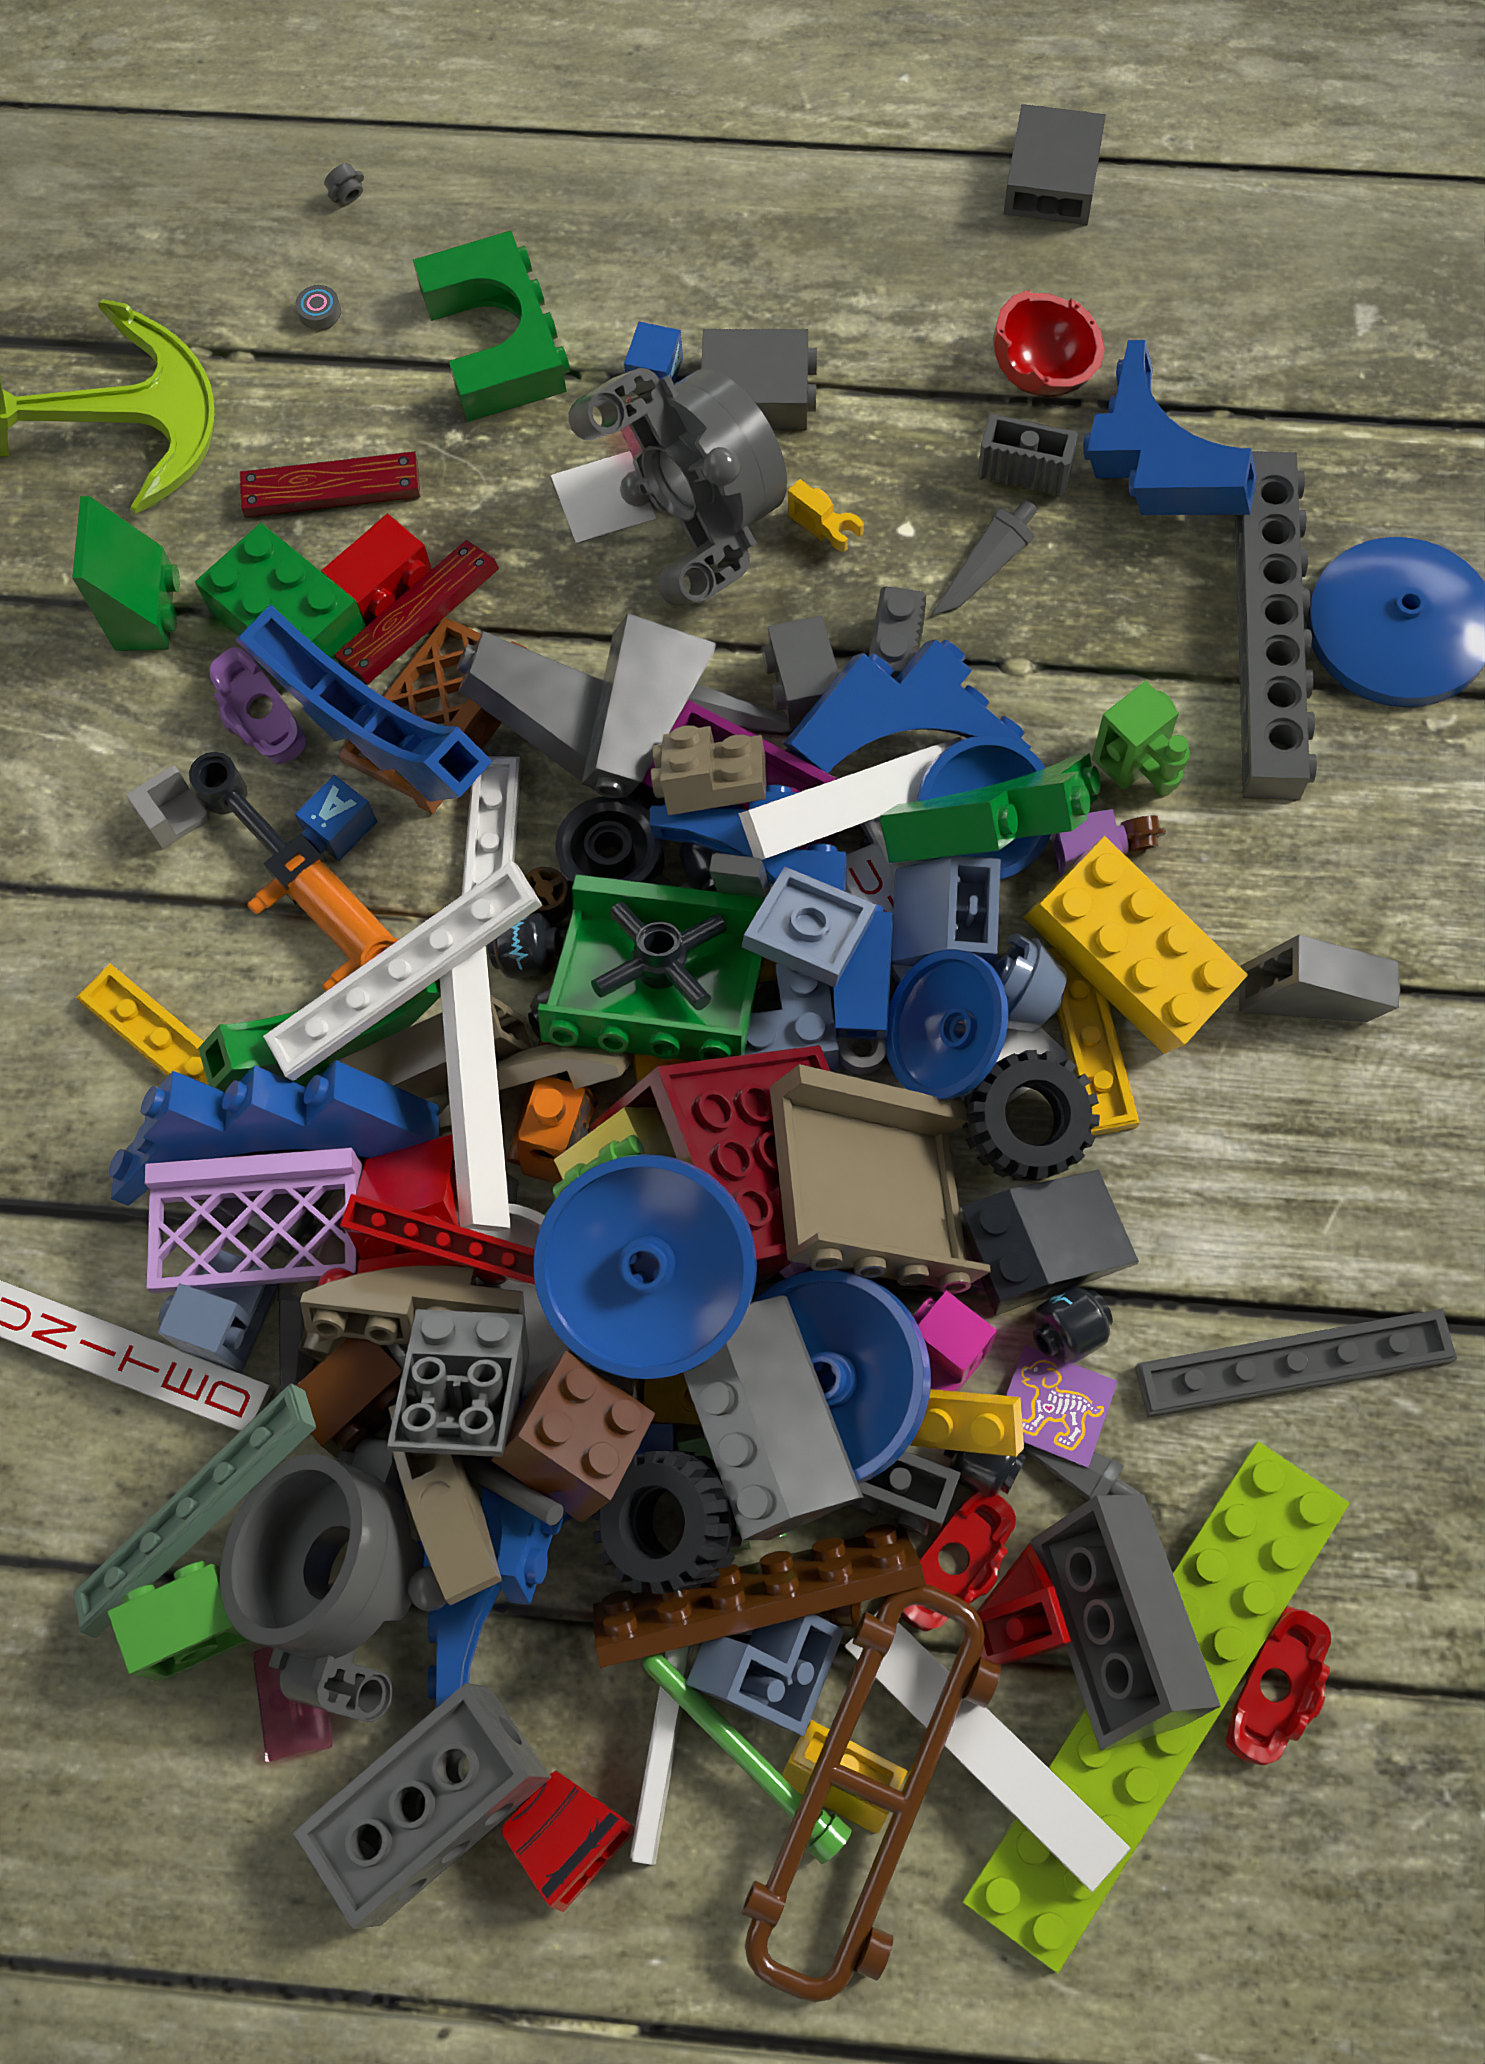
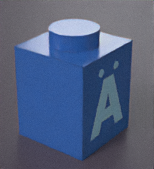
(655, 349)
(335, 818)

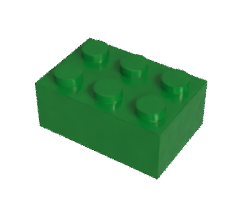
(268, 572)

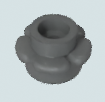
(344, 184)

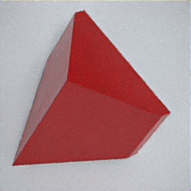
(1022, 1614)

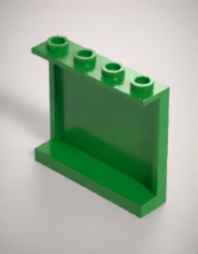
(643, 1017)

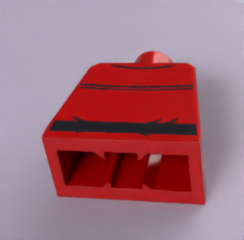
(564, 1838)

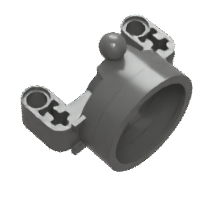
(701, 459)
(281, 1568)

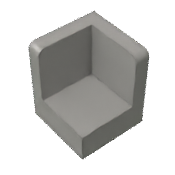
(168, 806)

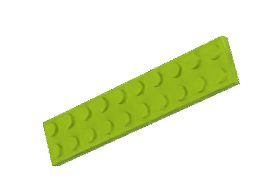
(1234, 1591)

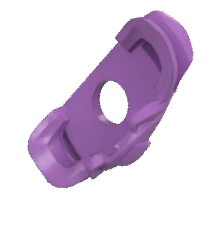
(238, 684)

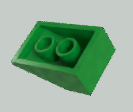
(124, 579)

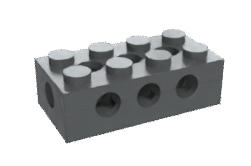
(387, 1800)

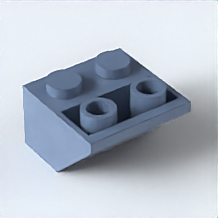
(945, 907)

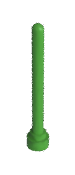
(829, 1831)

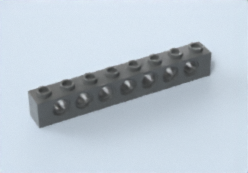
(1265, 769)

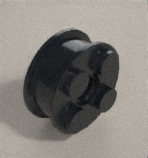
(606, 824)

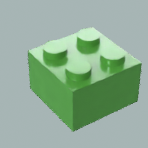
(175, 1624)

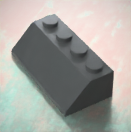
(771, 1426)
(1125, 1621)

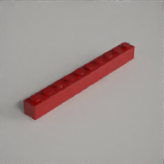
(439, 1239)

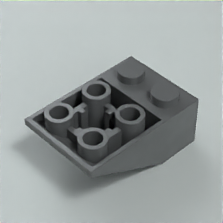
(460, 1383)

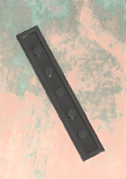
(1295, 1362)

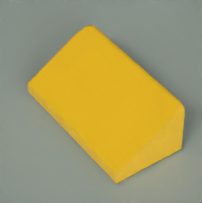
(856, 1758)

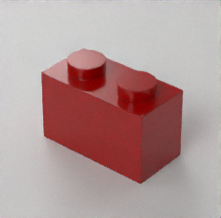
(379, 567)

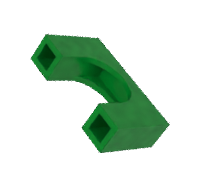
(495, 275)

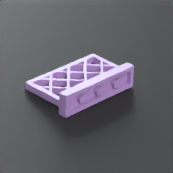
(241, 1178)

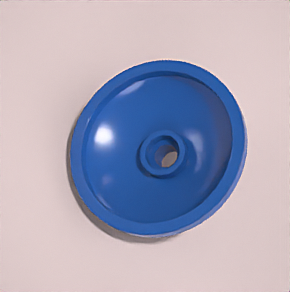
(982, 763)
(946, 1024)

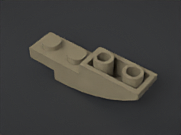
(384, 1301)
(448, 1521)

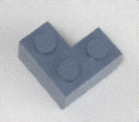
(802, 1020)
(217, 1321)
(774, 1674)

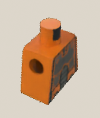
(553, 1123)

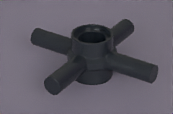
(659, 956)

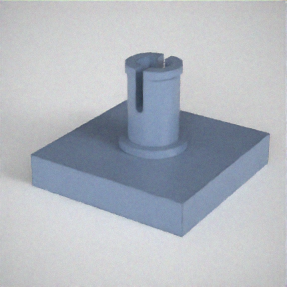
(809, 926)

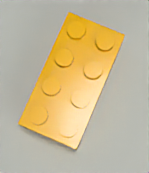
(1135, 946)

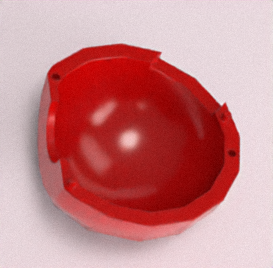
(1047, 344)

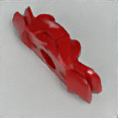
(982, 1529)
(1264, 1727)

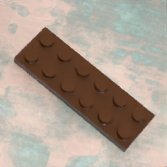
(757, 1595)

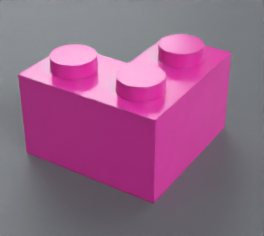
(954, 1340)

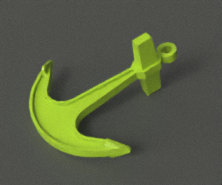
(171, 400)

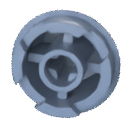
(1031, 982)

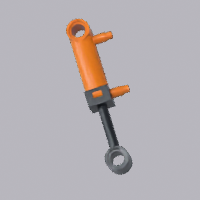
(296, 871)

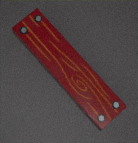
(329, 484)
(416, 612)

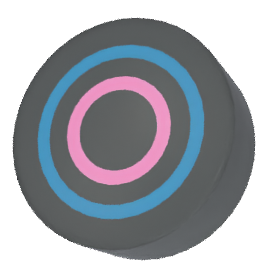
(318, 307)

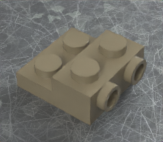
(704, 774)

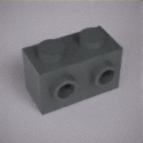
(912, 1491)

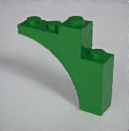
(994, 815)
(239, 1046)

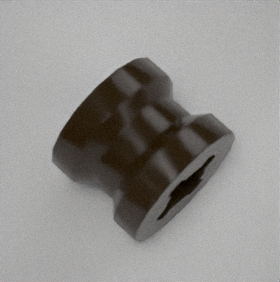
(552, 887)

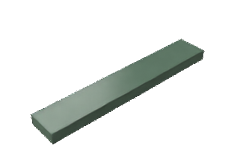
(196, 1507)

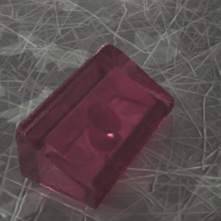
(286, 1725)

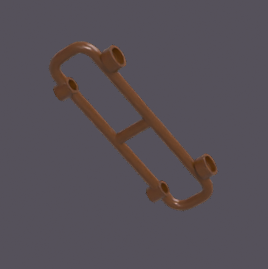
(864, 1946)

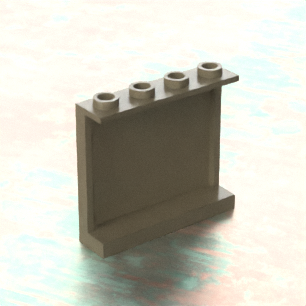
(870, 1179)

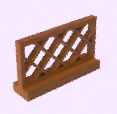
(469, 717)

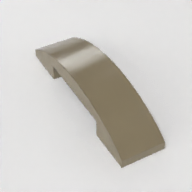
(583, 1065)

